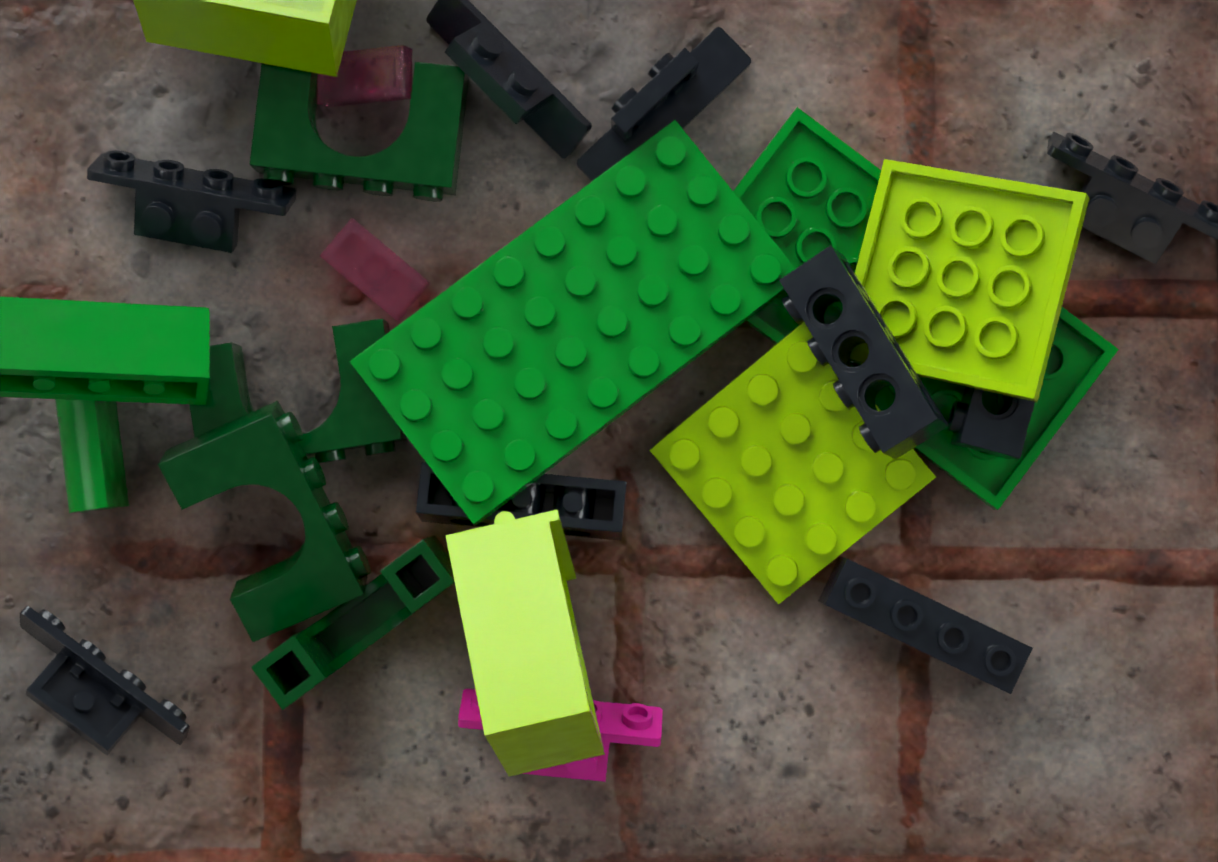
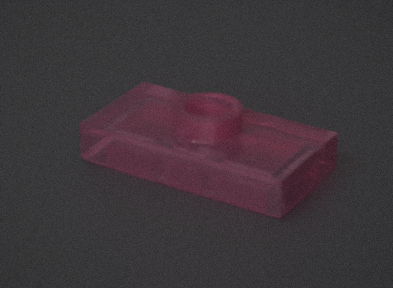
(368, 77)
(375, 269)

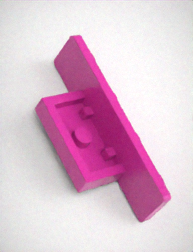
(617, 724)

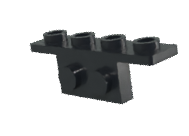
(507, 75)
(677, 91)
(189, 203)
(1129, 206)
(89, 692)

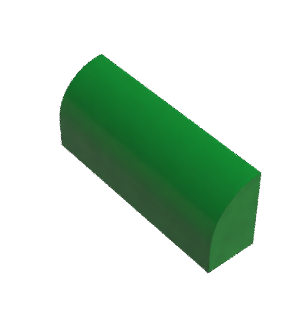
(104, 351)
(91, 455)

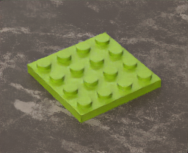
(970, 273)
(786, 467)

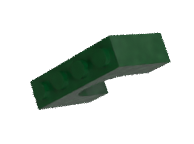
(419, 160)
(355, 421)
(267, 452)
(356, 624)

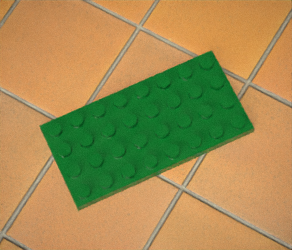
(820, 193)
(574, 322)

